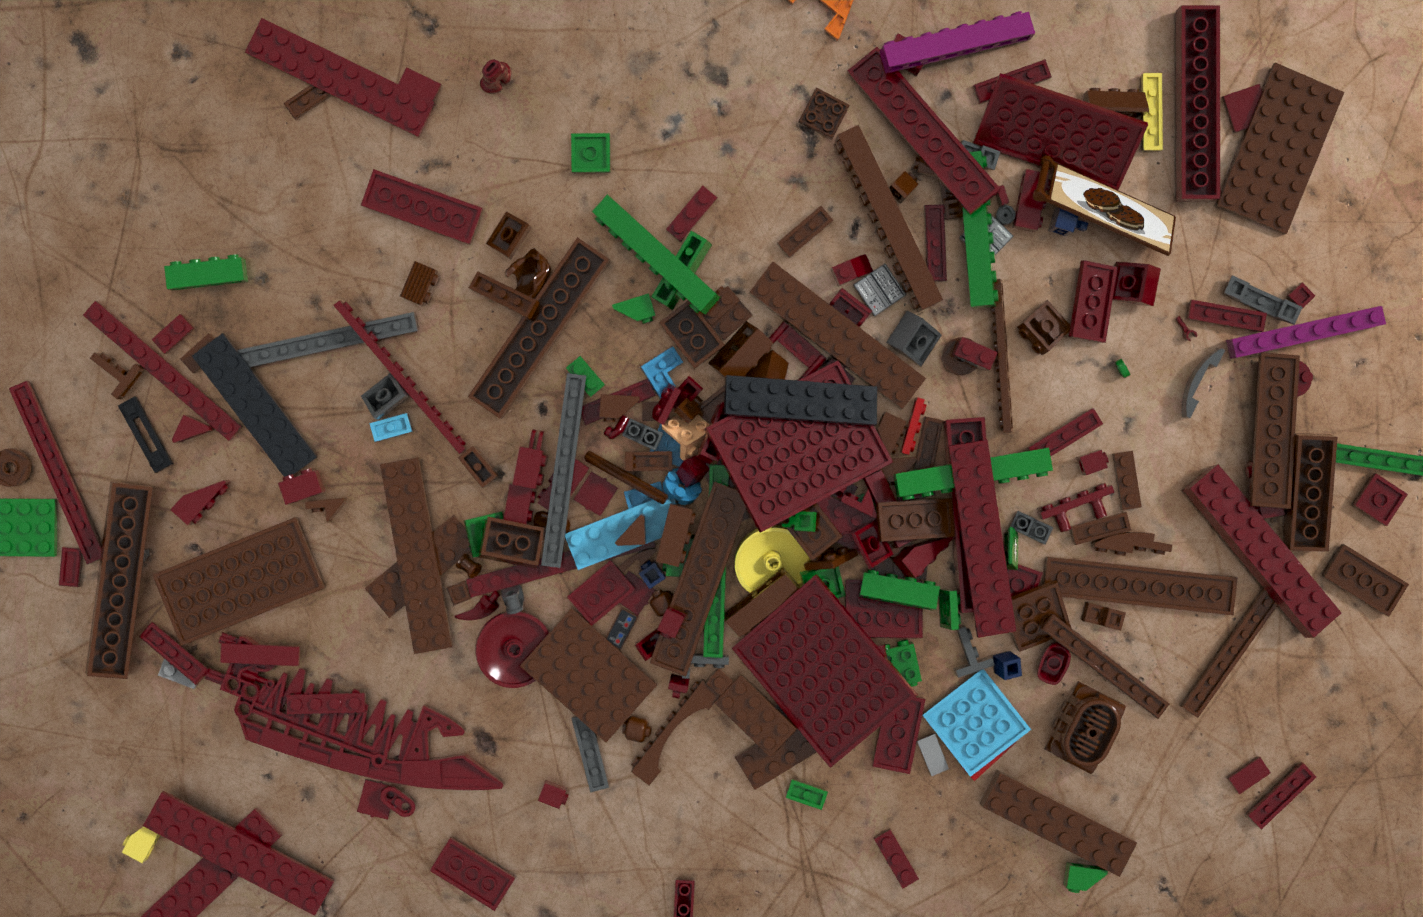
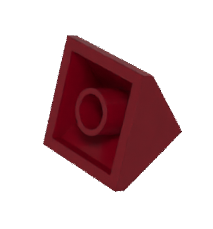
(868, 544)

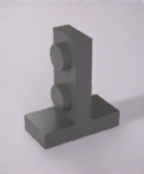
(971, 654)
(700, 661)

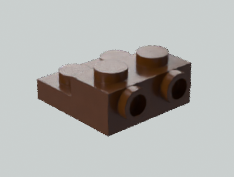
(727, 313)
(1044, 328)

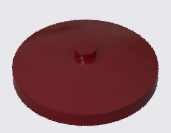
(505, 644)

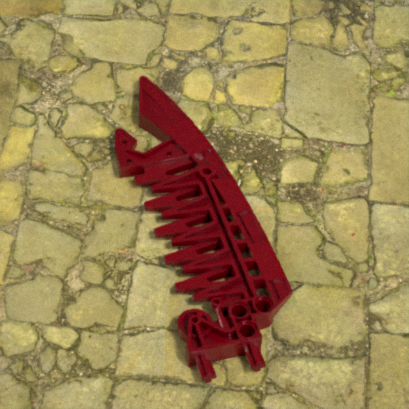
(411, 768)

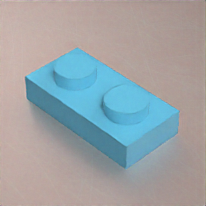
(391, 427)

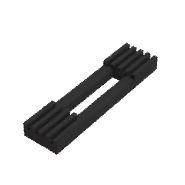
(131, 410)

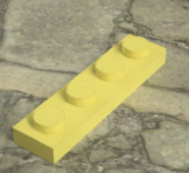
(1153, 137)

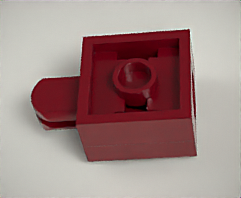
(530, 463)

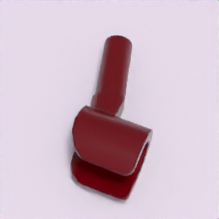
(1186, 330)

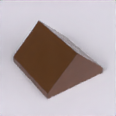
(508, 235)
(770, 366)
(634, 534)

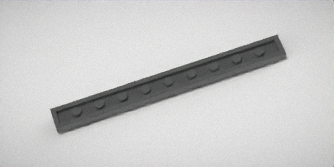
(327, 340)
(563, 470)

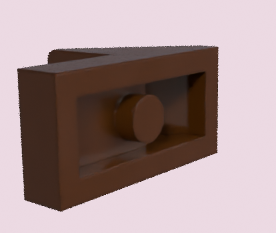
(331, 506)

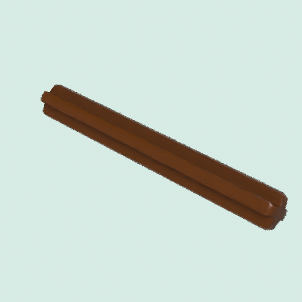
(626, 477)

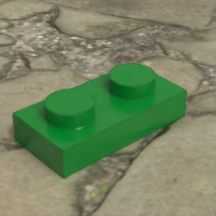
(593, 382)
(806, 794)

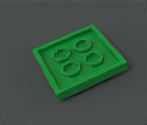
(28, 527)

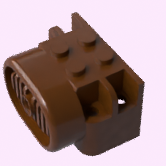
(1086, 728)

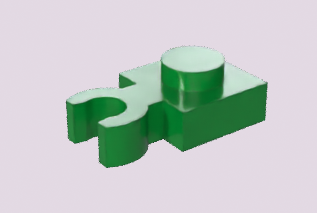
(803, 521)

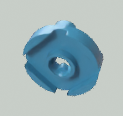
(672, 489)

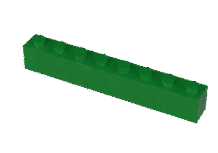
(978, 252)
(655, 254)
(1003, 468)

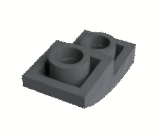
(642, 434)
(1031, 527)

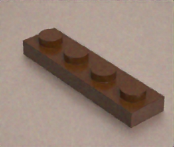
(504, 295)

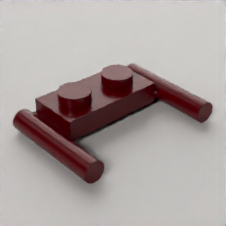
(798, 347)

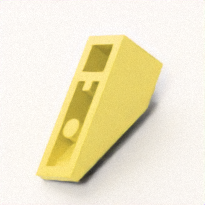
(140, 844)

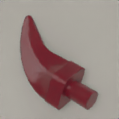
(484, 608)

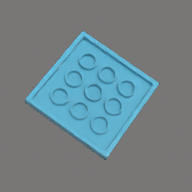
(976, 722)

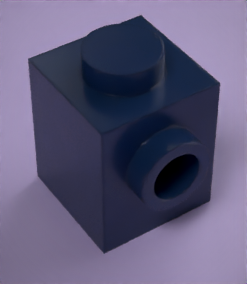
(651, 573)
(1007, 665)

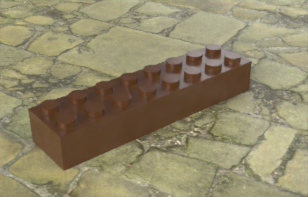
(1058, 823)

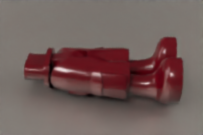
(493, 73)

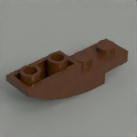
(1125, 541)

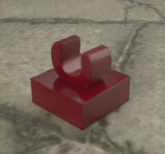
(678, 685)

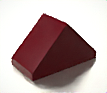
(189, 428)
(647, 644)

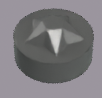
(1005, 214)

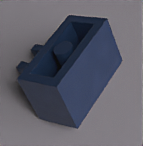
(1065, 223)

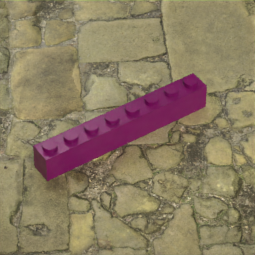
(956, 42)
(1306, 332)

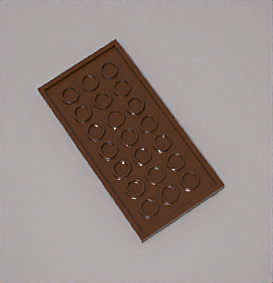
(1280, 148)
(238, 581)

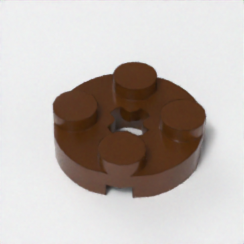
(951, 363)
(22, 467)

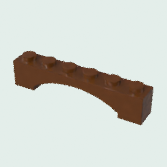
(647, 766)

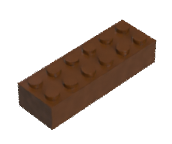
(1312, 493)

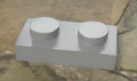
(170, 672)

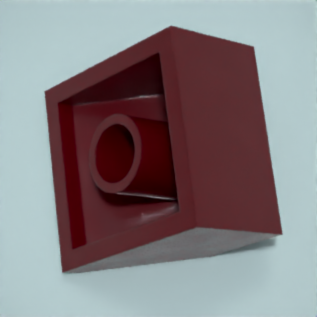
(1136, 283)

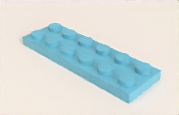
(597, 540)

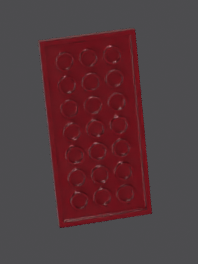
(1076, 134)

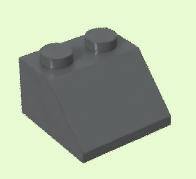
(914, 338)
(384, 396)

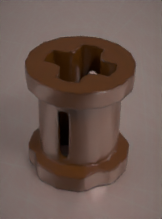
(468, 566)

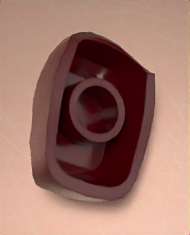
(1054, 663)

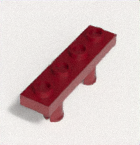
(1093, 497)

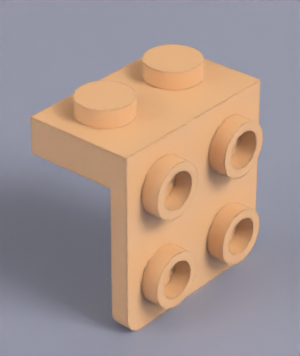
(687, 435)

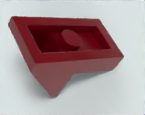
(689, 390)
(865, 506)

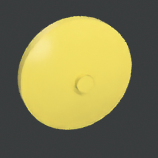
(765, 554)

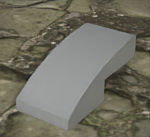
(932, 755)

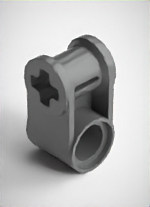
(513, 599)

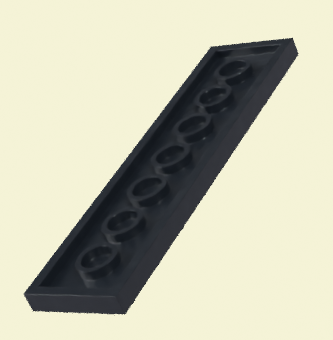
(800, 400)
(254, 405)

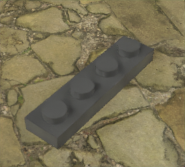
(590, 756)

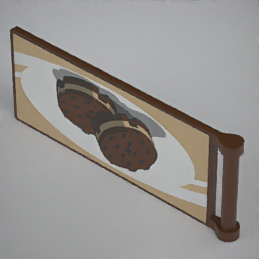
(1106, 206)

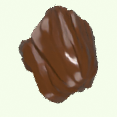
(530, 273)

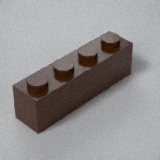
(761, 602)

